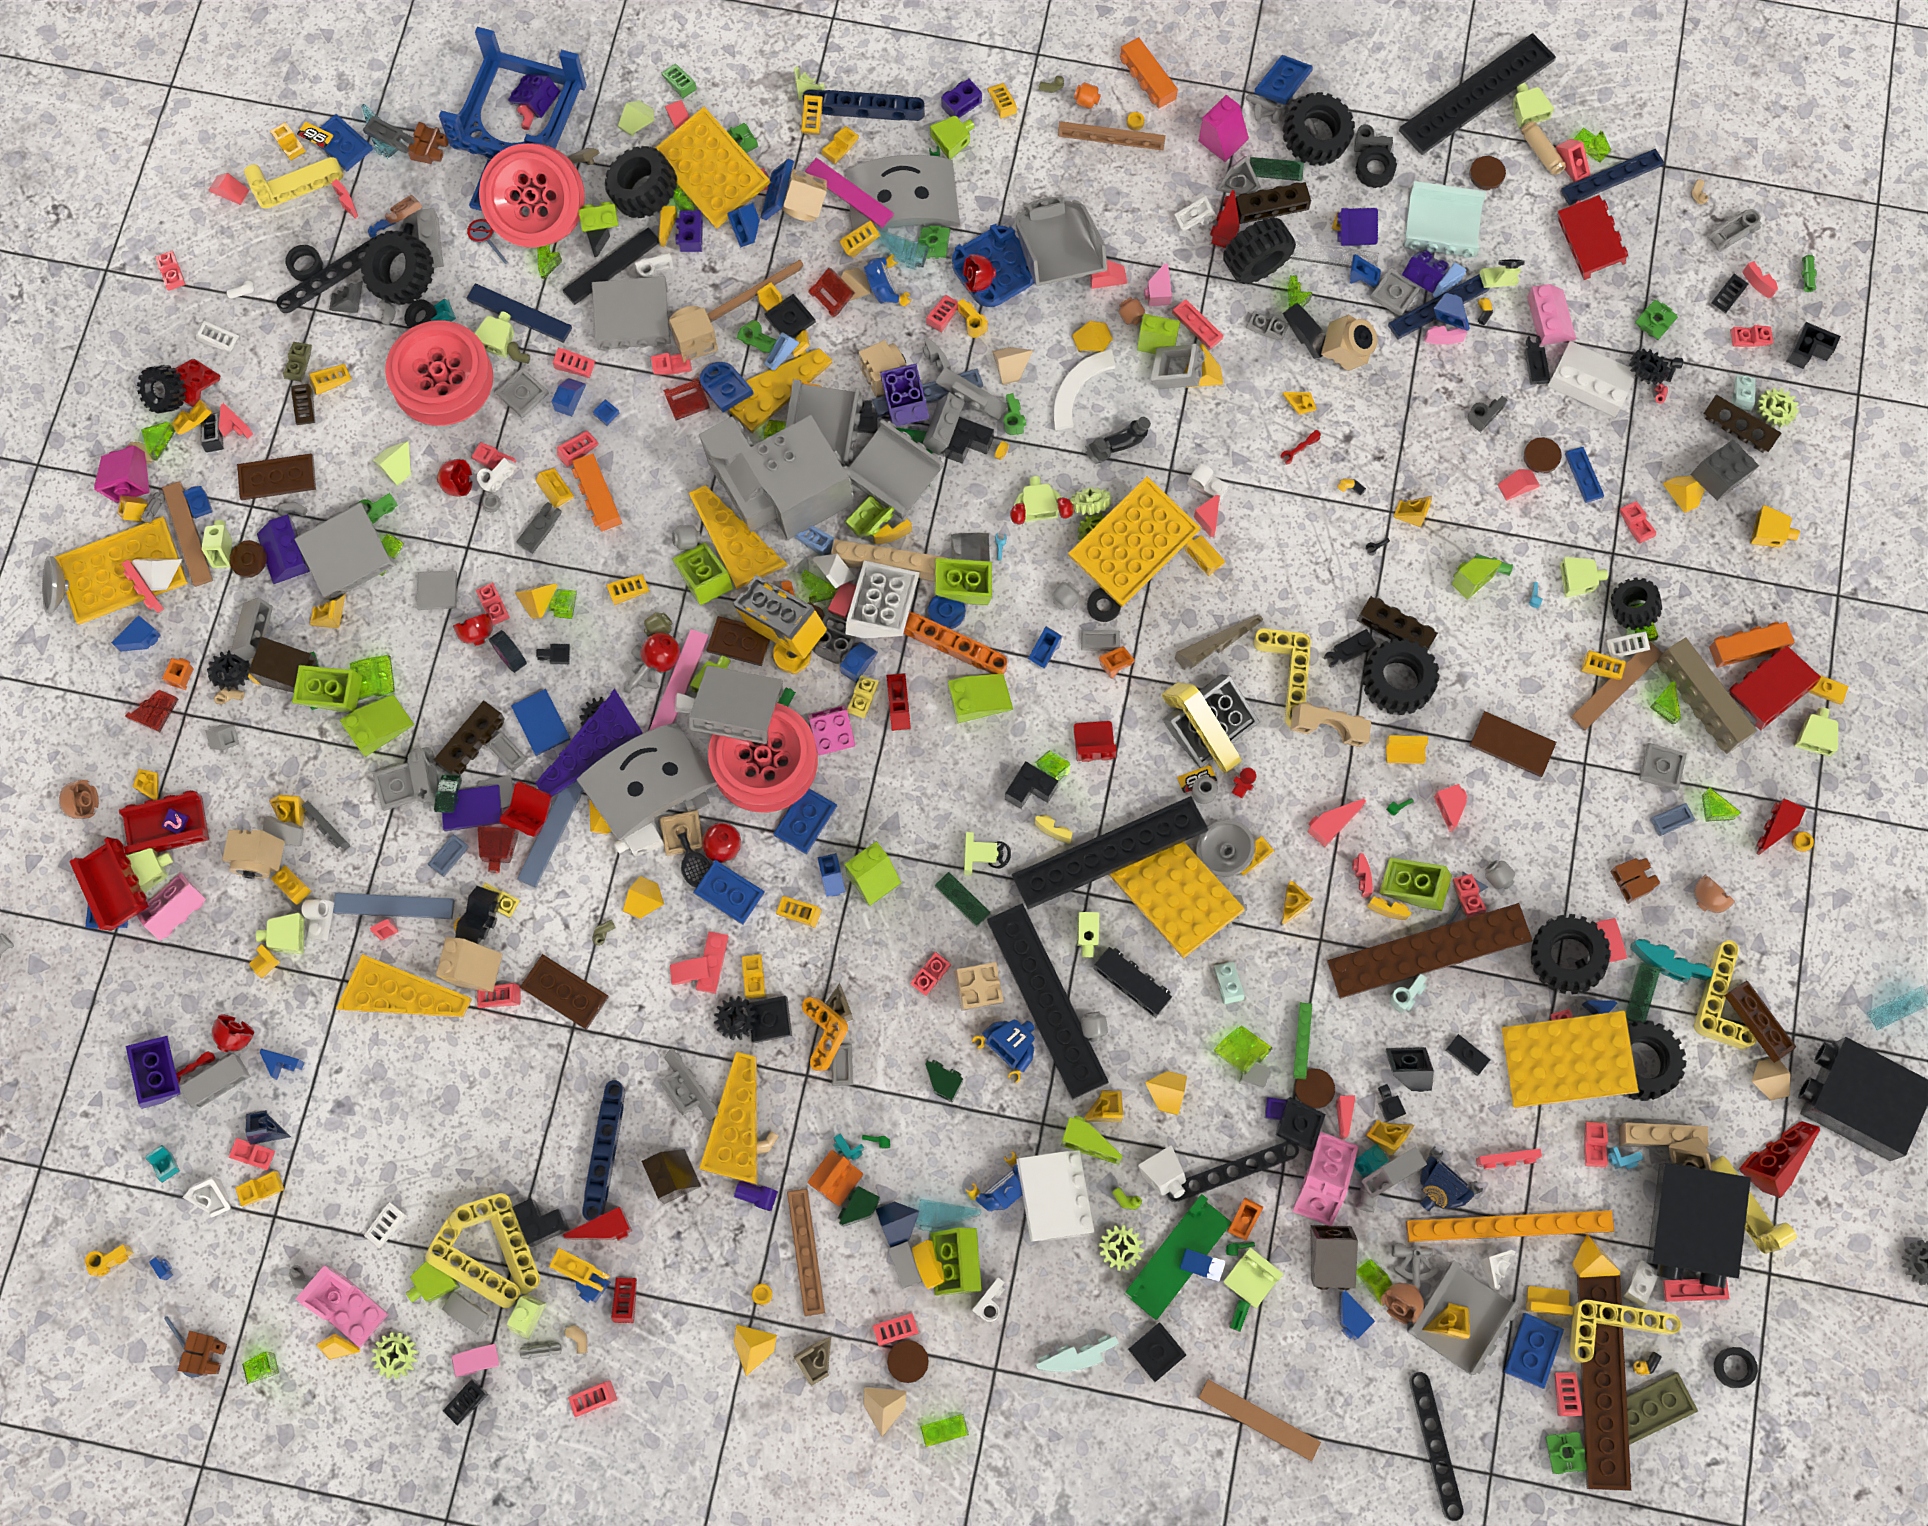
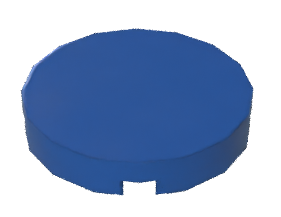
(946, 611)

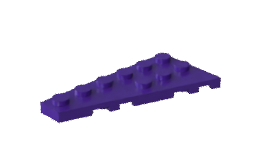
(599, 736)

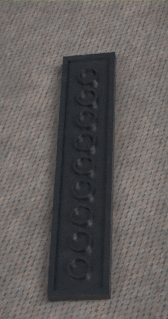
(1477, 94)
(1109, 852)
(1047, 1001)

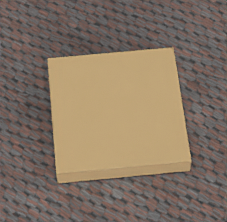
(677, 824)

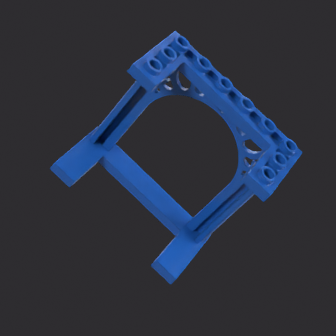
(459, 126)

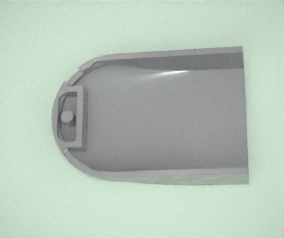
(1059, 240)

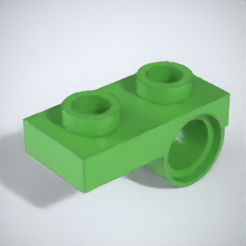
(756, 338)
(1014, 416)
(379, 508)

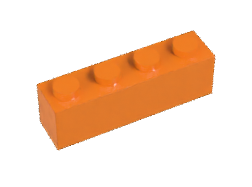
(1148, 73)
(597, 492)
(1751, 644)

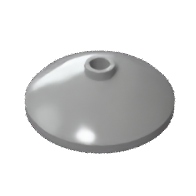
(53, 584)
(1220, 838)

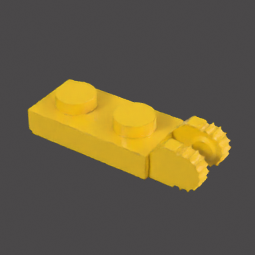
(576, 1268)

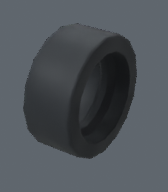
(299, 251)
(1752, 1367)

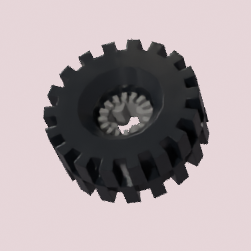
(154, 395)

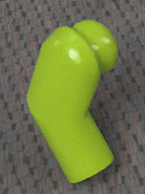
(1127, 1202)

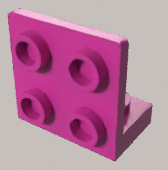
(831, 730)

